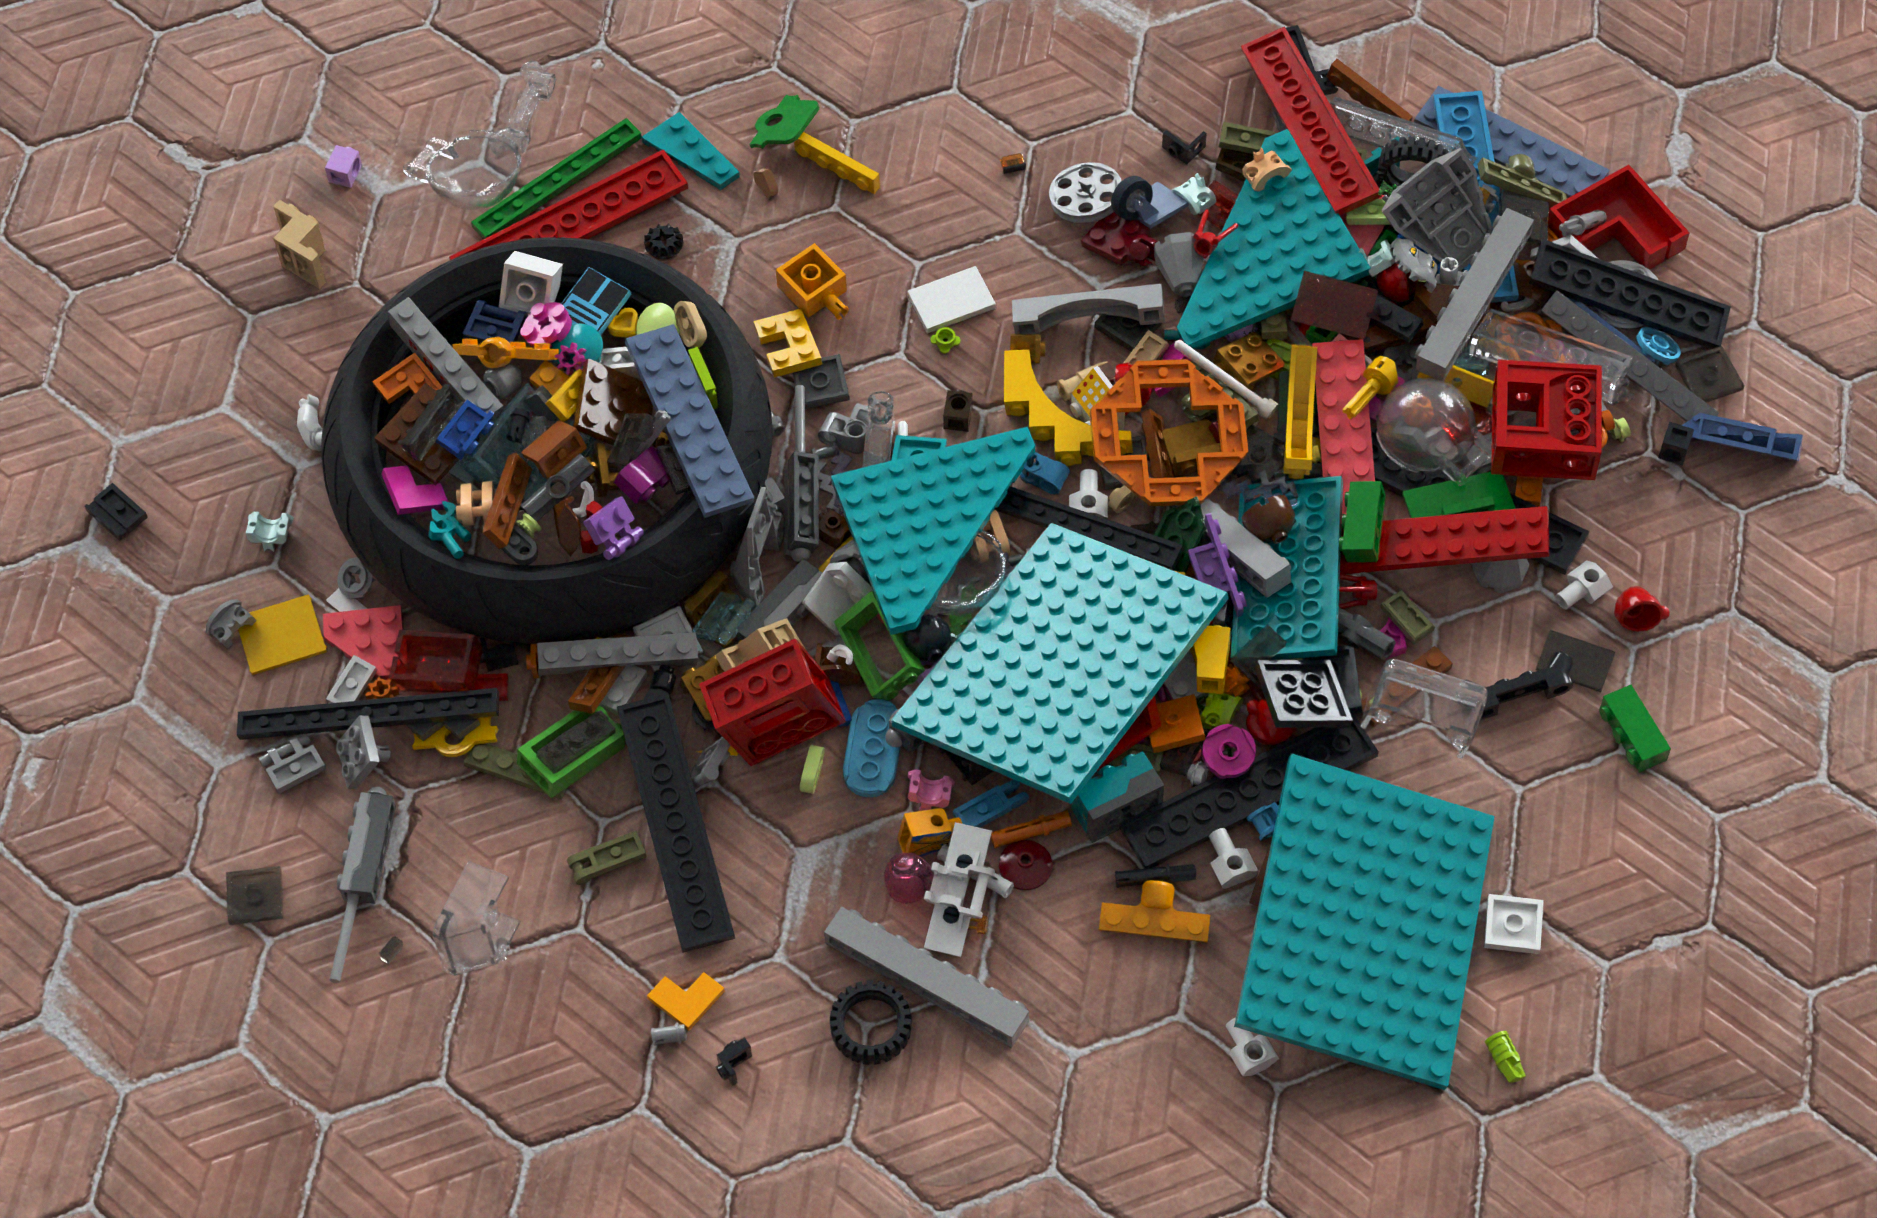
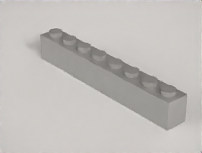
(1474, 294)
(927, 976)

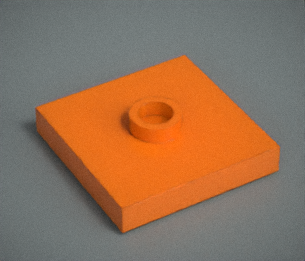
(1179, 724)

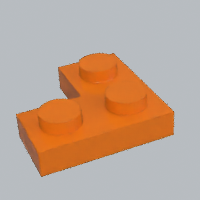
(405, 376)

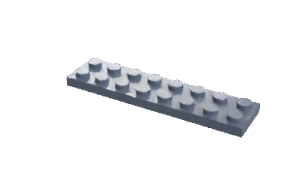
(1552, 162)
(693, 425)

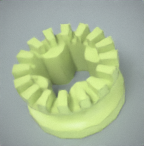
(528, 524)

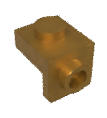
(1030, 342)

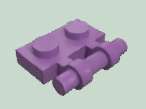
(610, 520)

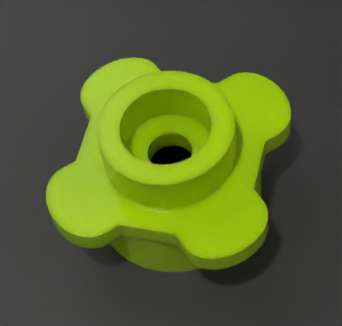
(945, 334)

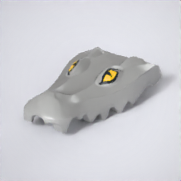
(1415, 261)

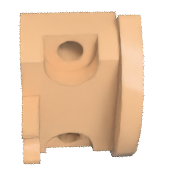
(1263, 168)

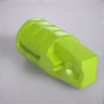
(1505, 1056)

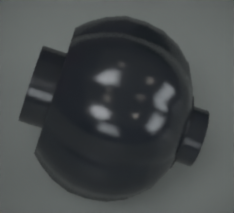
(929, 638)

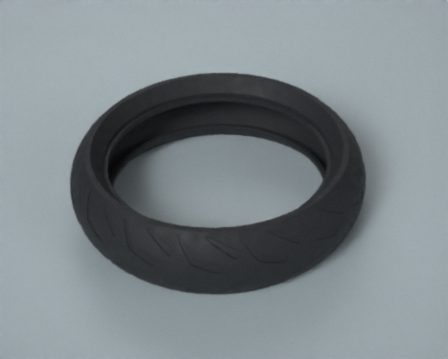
(550, 600)

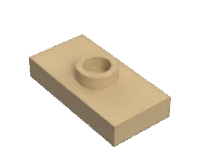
(1149, 348)

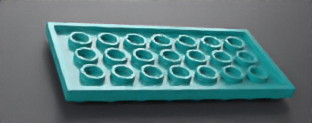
(1309, 605)

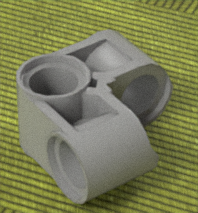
(846, 431)

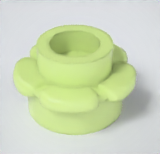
(1621, 429)

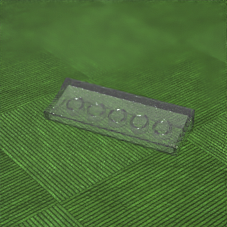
(1380, 128)
(1516, 339)

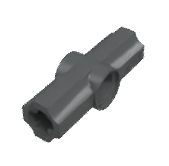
(571, 476)
(1363, 635)

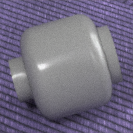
(503, 380)

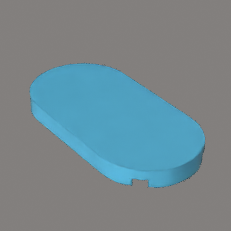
(869, 760)

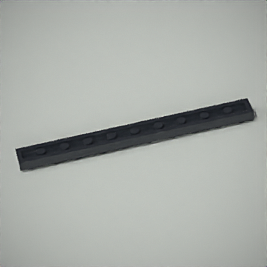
(381, 713)

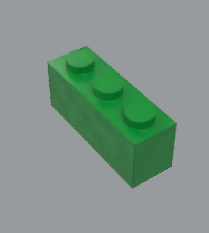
(1362, 521)
(1634, 728)

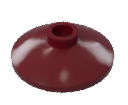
(1028, 875)

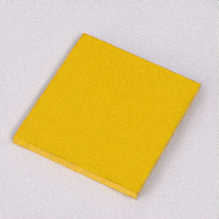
(282, 635)

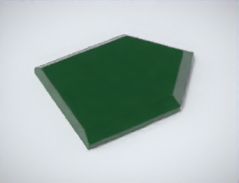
(1183, 526)

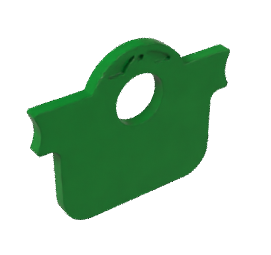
(795, 116)

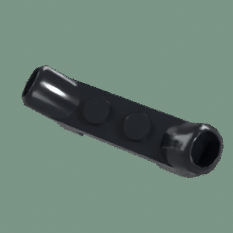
(1552, 680)

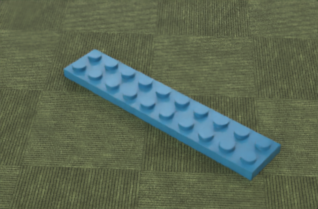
(1466, 118)

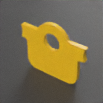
(482, 734)

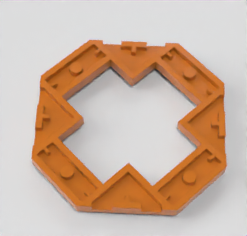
(1133, 469)

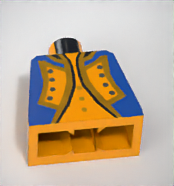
(925, 831)

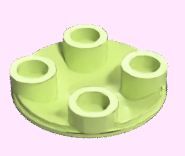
(656, 317)

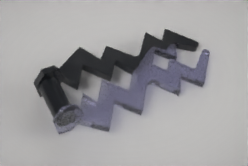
(1265, 490)

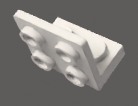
(835, 593)

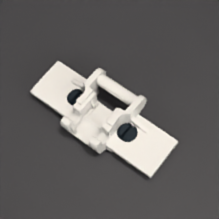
(949, 886)

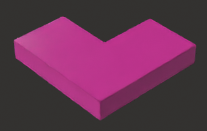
(409, 497)

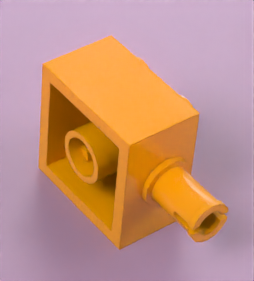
(813, 282)

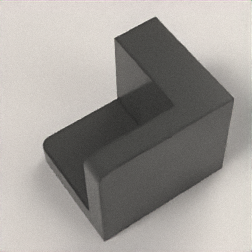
(537, 401)

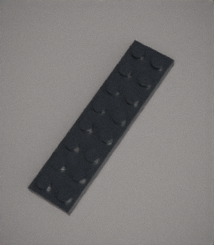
(1629, 294)

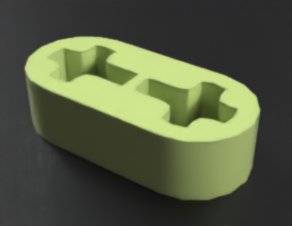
(812, 769)

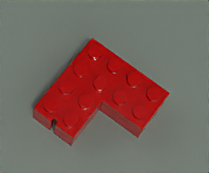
(1633, 218)

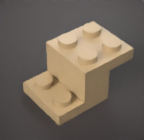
(299, 243)
(757, 644)

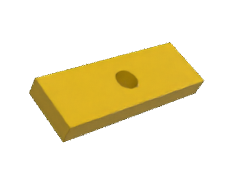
(1473, 386)

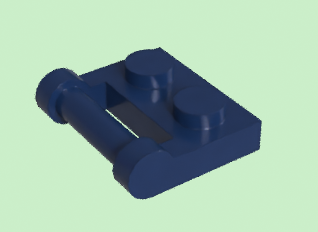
(483, 327)

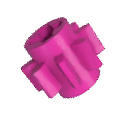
(564, 358)

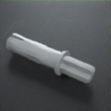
(1578, 224)

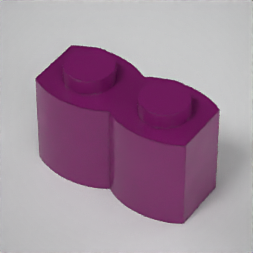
(642, 476)

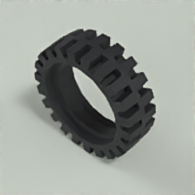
(1403, 151)
(874, 992)

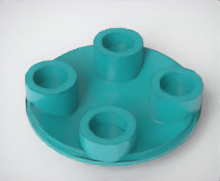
(586, 338)

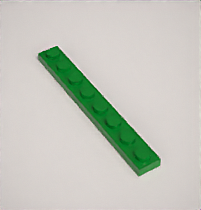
(557, 179)

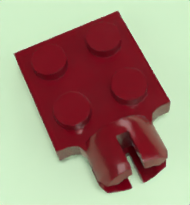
(1120, 240)

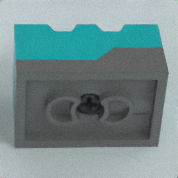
(1117, 796)

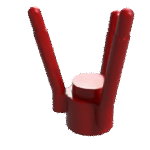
(1208, 241)
(1363, 590)

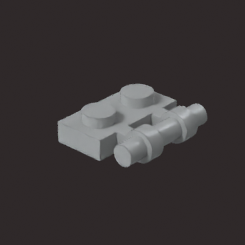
(294, 769)

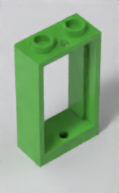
(848, 625)
(557, 782)

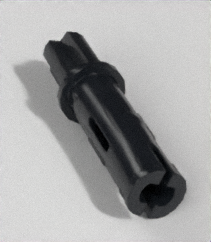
(1165, 874)

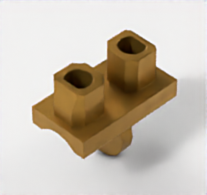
(603, 478)

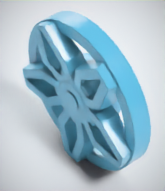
(1658, 346)

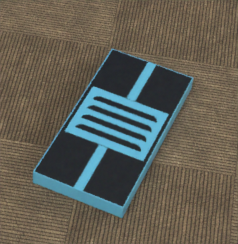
(594, 301)

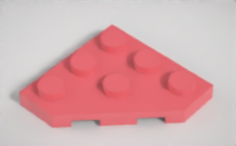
(366, 634)

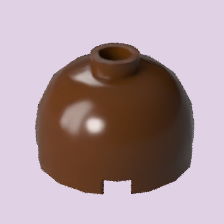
(1271, 520)

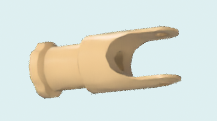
(1067, 386)

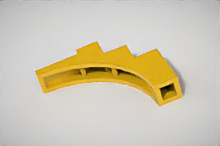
(1300, 411)
(1046, 420)
(1211, 658)

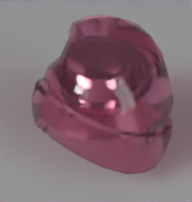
(907, 877)

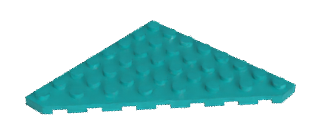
(1263, 260)
(922, 515)

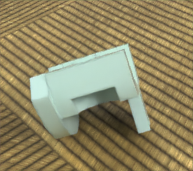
(1196, 194)
(1381, 259)
(268, 531)

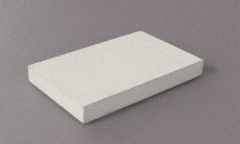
(951, 299)

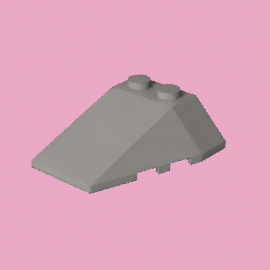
(1442, 209)
(763, 532)

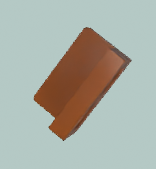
(555, 448)

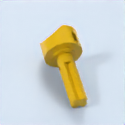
(1379, 381)

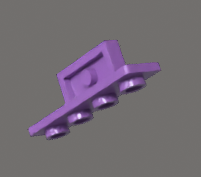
(1212, 566)

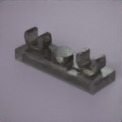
(431, 422)
(576, 742)

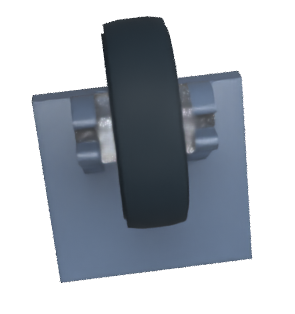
(1145, 202)

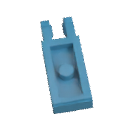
(991, 805)

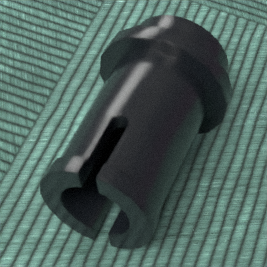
(518, 423)

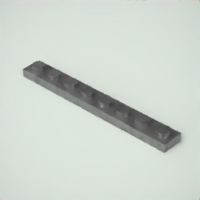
(1642, 370)

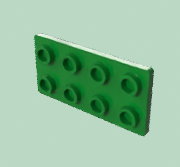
(1478, 494)

